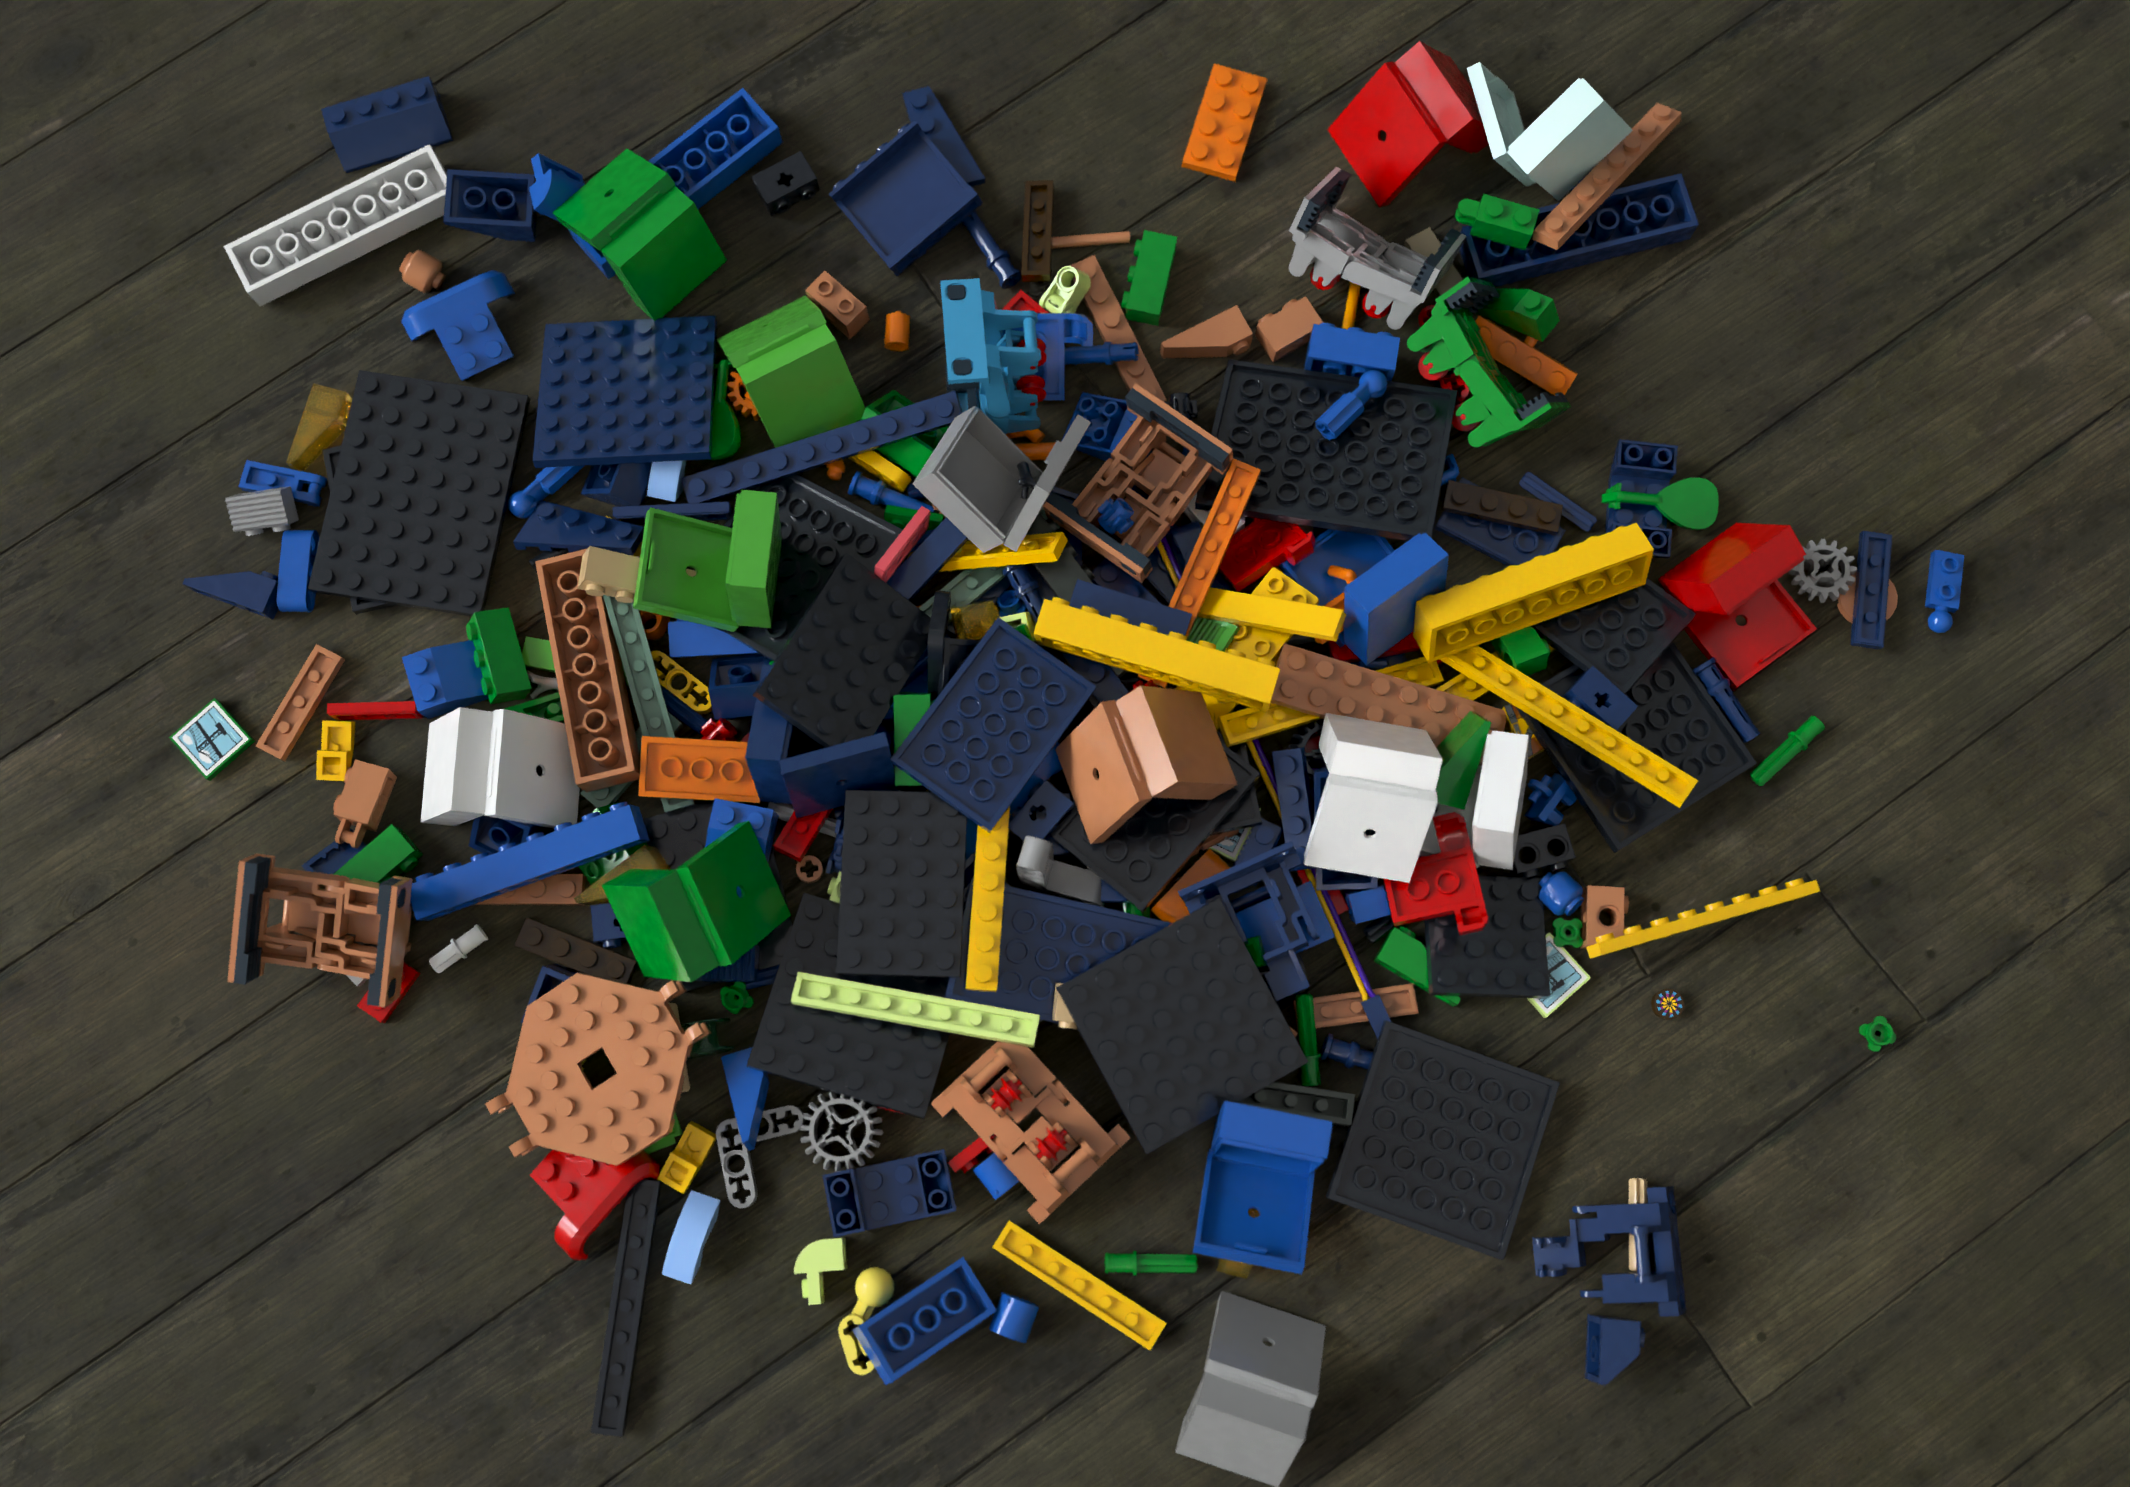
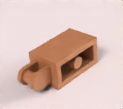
(362, 801)

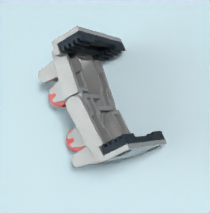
(1340, 245)

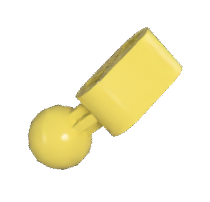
(874, 1289)

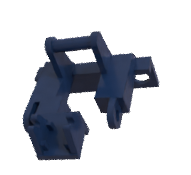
(1273, 868)
(1658, 1217)

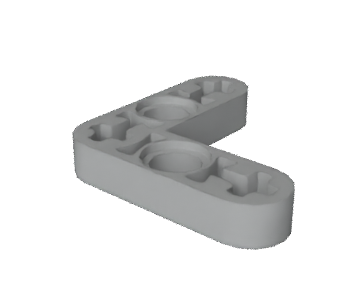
(748, 1169)

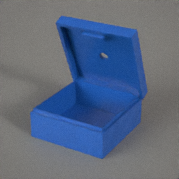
(1386, 589)
(1262, 1164)

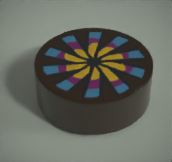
(1667, 1004)

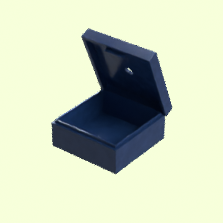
(810, 780)

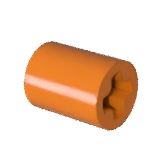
(897, 331)

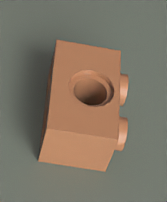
(838, 304)
(1597, 900)

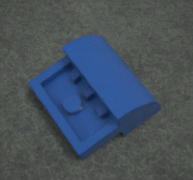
(553, 185)

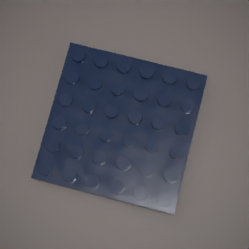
(626, 392)

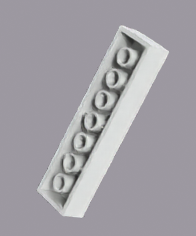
(340, 226)

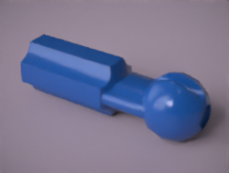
(1350, 405)
(547, 482)

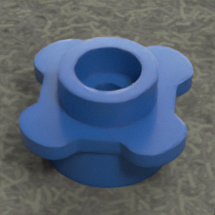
(1010, 604)

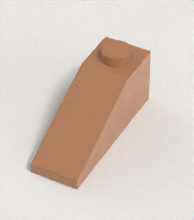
(1215, 337)

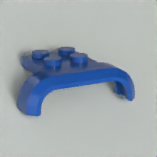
(465, 323)
(1055, 331)

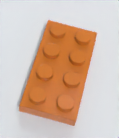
(1224, 122)
(695, 769)

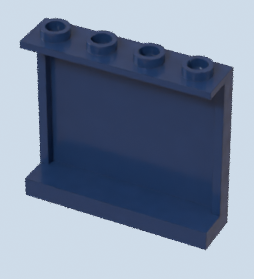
(905, 198)

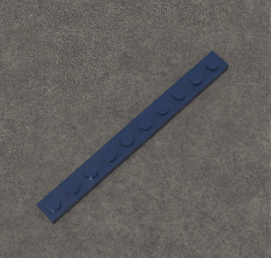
(822, 449)

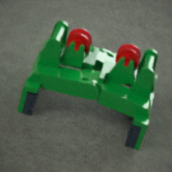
(1455, 343)

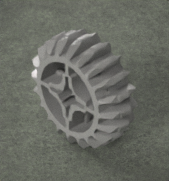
(855, 1152)

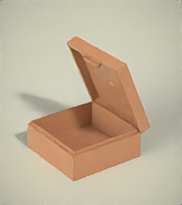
(1144, 749)

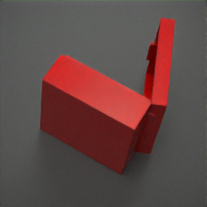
(1421, 107)
(1739, 578)

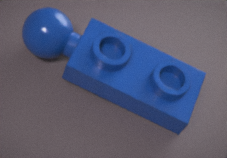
(1943, 588)

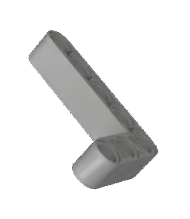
(1040, 870)

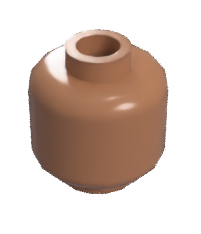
(422, 271)

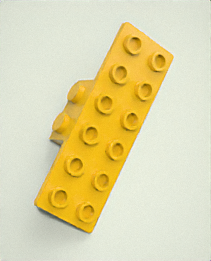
(1257, 641)

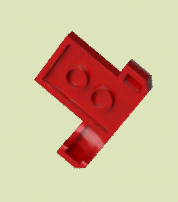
(1262, 547)
(1442, 882)
(587, 1192)

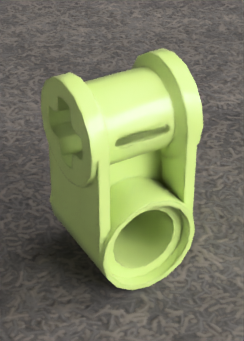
(1063, 294)

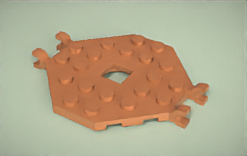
(643, 1047)

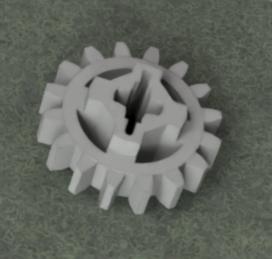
(1830, 579)

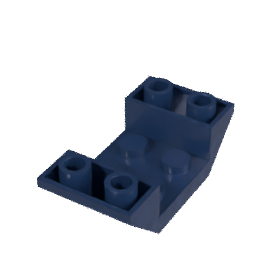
(1643, 469)
(889, 1193)

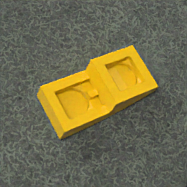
(336, 750)
(687, 1157)

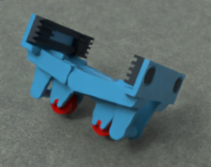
(992, 367)

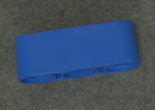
(295, 570)

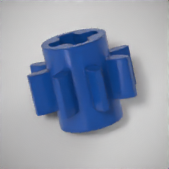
(1115, 516)

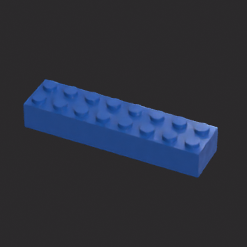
(711, 155)

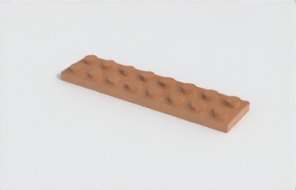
(1328, 685)

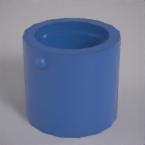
(995, 1176)
(1014, 1317)

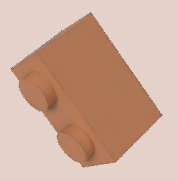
(1287, 328)

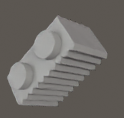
(262, 510)

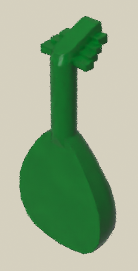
(726, 428)
(1687, 503)

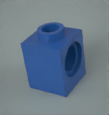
(1367, 903)

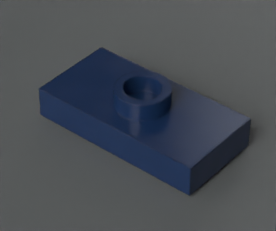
(332, 857)

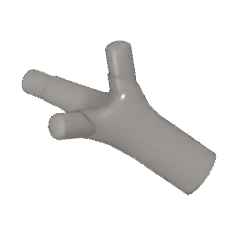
(544, 683)

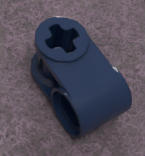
(1184, 540)

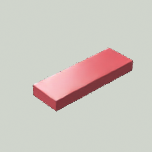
(903, 544)

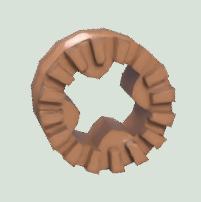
(816, 874)

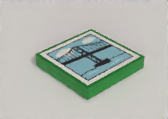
(212, 739)

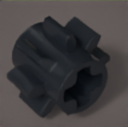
(1182, 404)

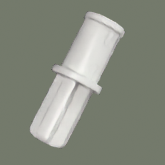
(458, 949)

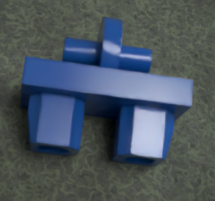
(1545, 798)

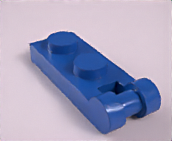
(263, 476)

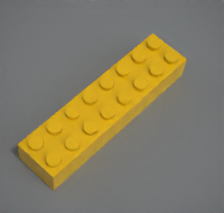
(1532, 592)
(1156, 654)

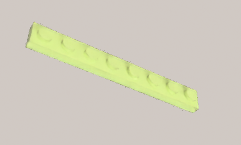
(915, 1009)

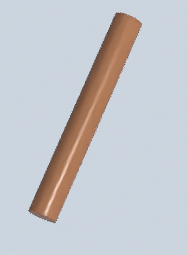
(1090, 239)

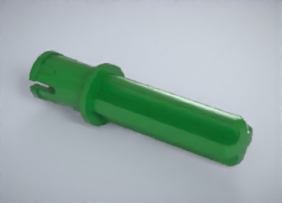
(1787, 750)
(1307, 1039)
(1150, 1263)

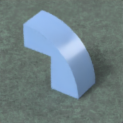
(666, 480)
(690, 1236)

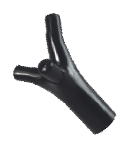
(1026, 479)

